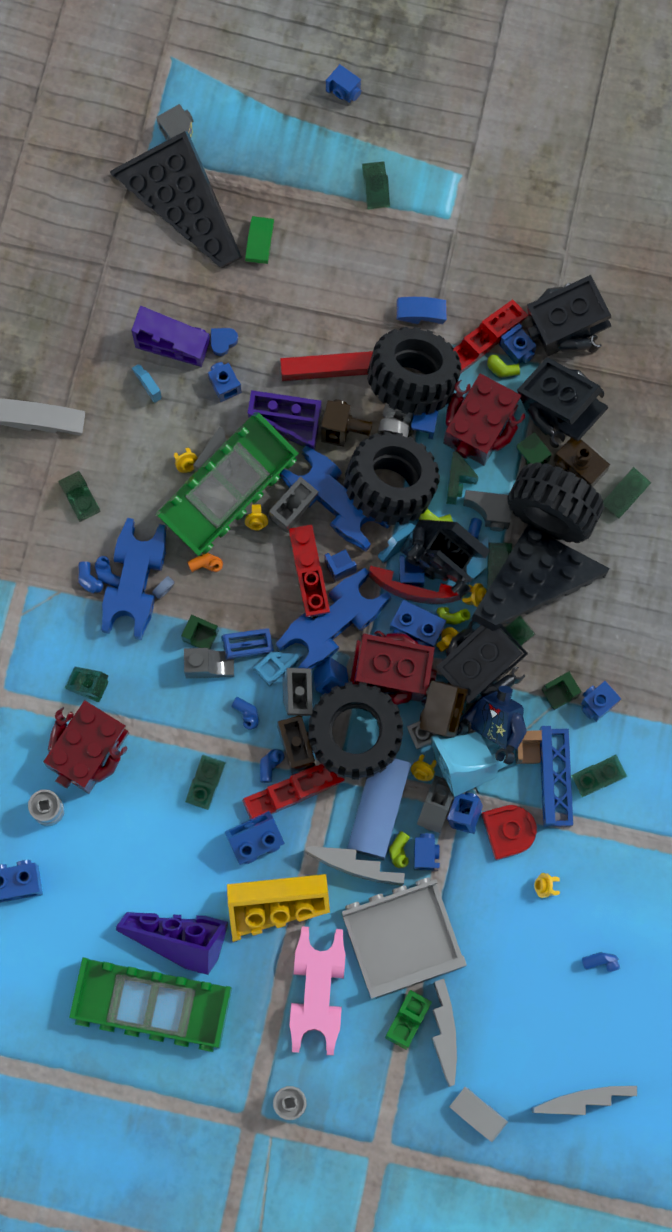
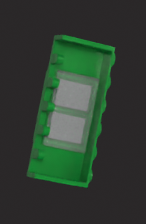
(227, 484)
(150, 1004)

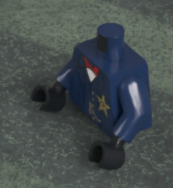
(498, 720)

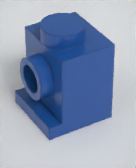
(344, 84)
(518, 353)
(225, 388)
(462, 804)
(426, 852)

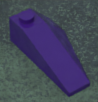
(186, 942)

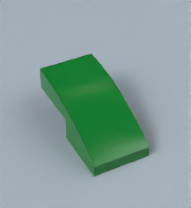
(259, 240)
(408, 1019)

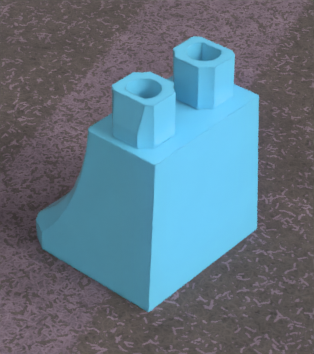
(465, 760)

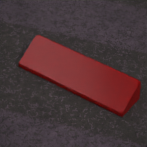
(325, 366)

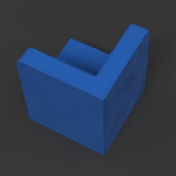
(425, 423)
(340, 565)
(410, 574)
(328, 675)

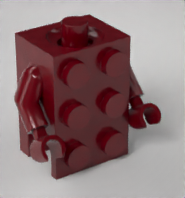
(481, 420)
(394, 665)
(86, 747)

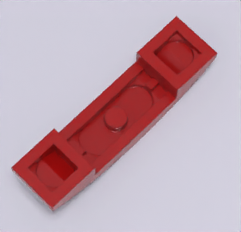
(412, 593)

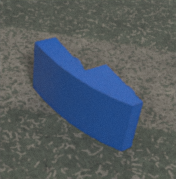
(421, 308)

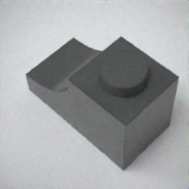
(293, 504)
(491, 507)
(207, 663)

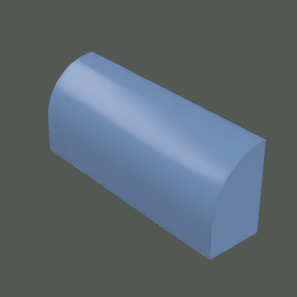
(379, 810)

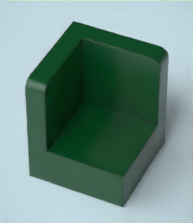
(534, 450)
(199, 632)
(561, 690)

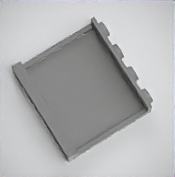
(402, 938)

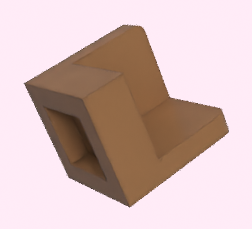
(529, 748)

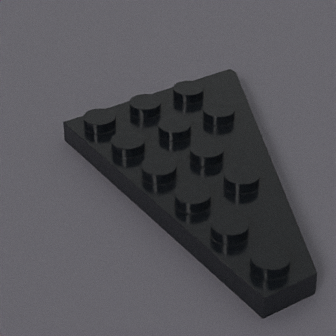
(178, 189)
(534, 577)

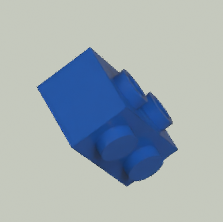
(417, 624)
(254, 838)
(19, 881)

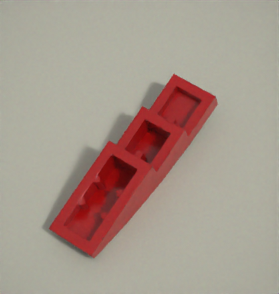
(489, 333)
(291, 791)

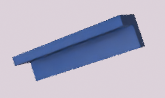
(548, 775)

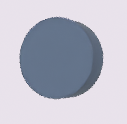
(163, 588)

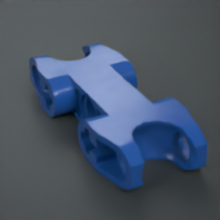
(333, 497)
(130, 596)
(347, 609)

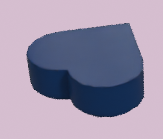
(222, 340)

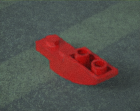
(309, 571)

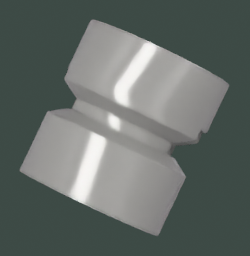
(395, 421)
(46, 807)
(289, 1103)

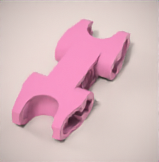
(318, 969)

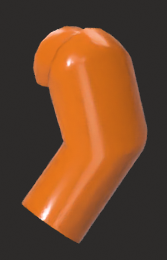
(206, 561)

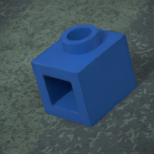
(599, 701)

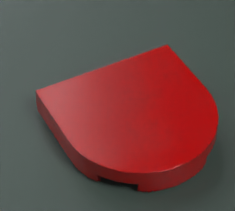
(509, 830)

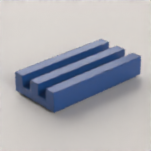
(251, 652)

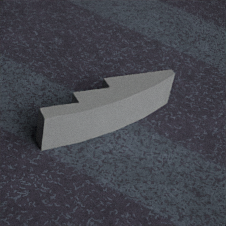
(41, 417)
(346, 862)
(445, 1042)
(576, 1102)

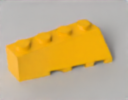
(275, 903)

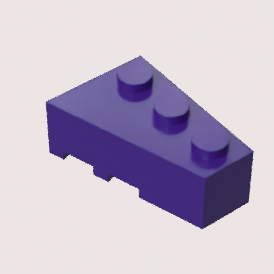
(169, 337)
(290, 415)

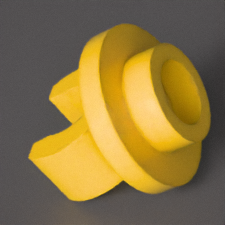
(185, 462)
(256, 519)
(478, 592)
(447, 634)
(422, 770)
(544, 885)

